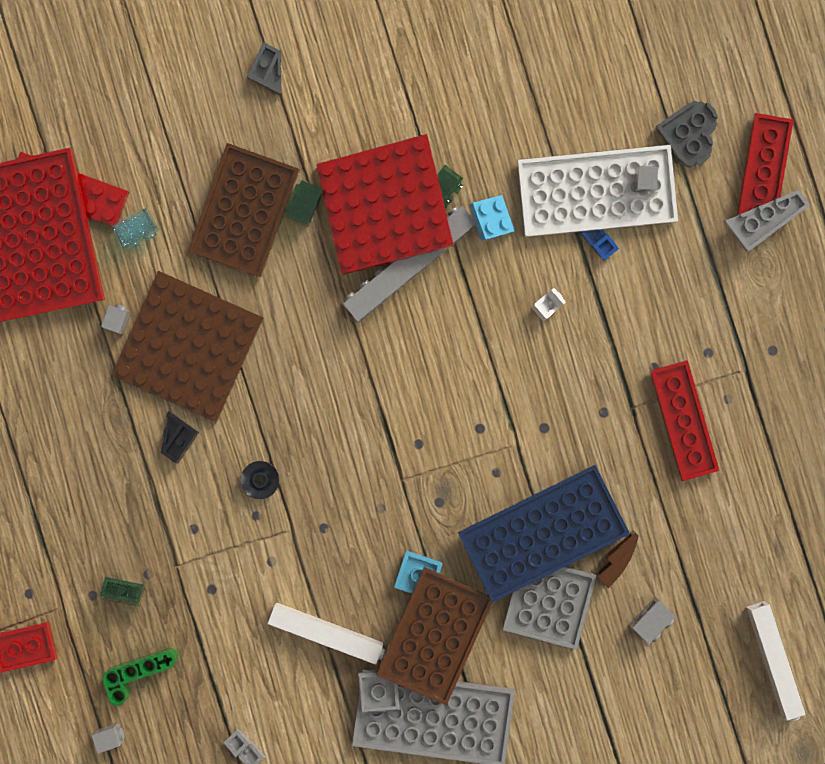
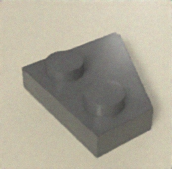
(267, 68)

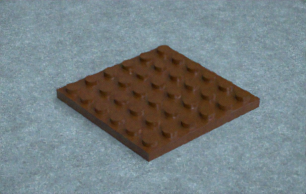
(187, 346)

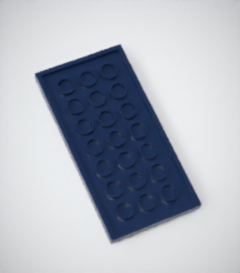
(543, 533)

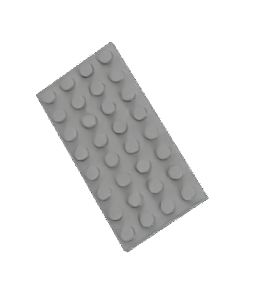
(466, 729)

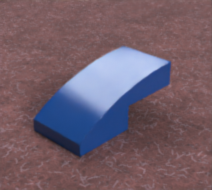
(600, 242)

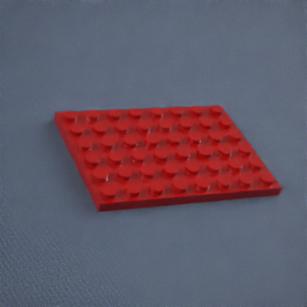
(44, 237)

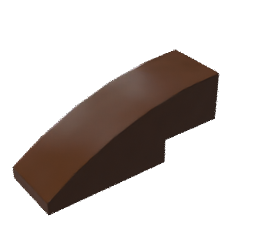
(618, 559)

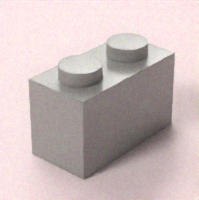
(652, 621)

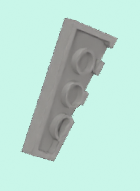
(761, 222)

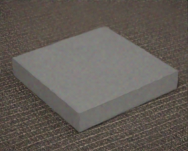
(377, 693)

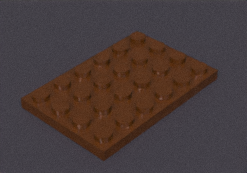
(244, 210)
(434, 636)

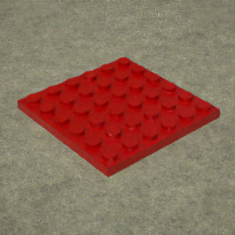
(385, 204)

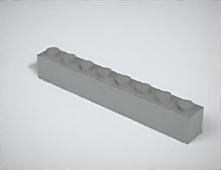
(402, 271)

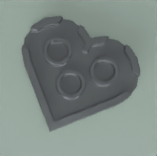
(690, 132)

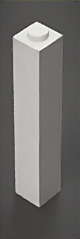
(326, 633)
(775, 661)

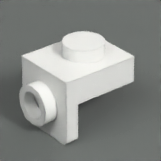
(548, 304)

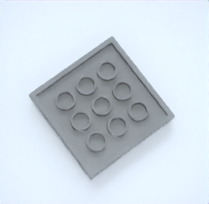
(552, 607)

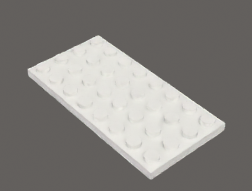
(595, 191)

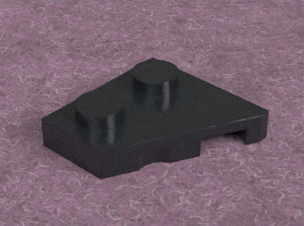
(177, 437)

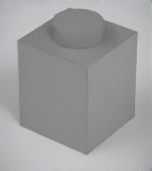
(646, 180)
(116, 318)
(108, 738)

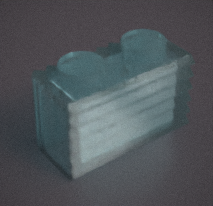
(135, 229)

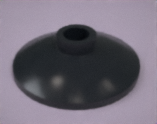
(250, 482)

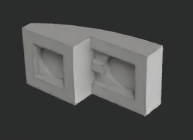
(244, 748)

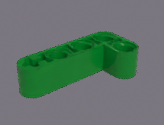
(141, 669)

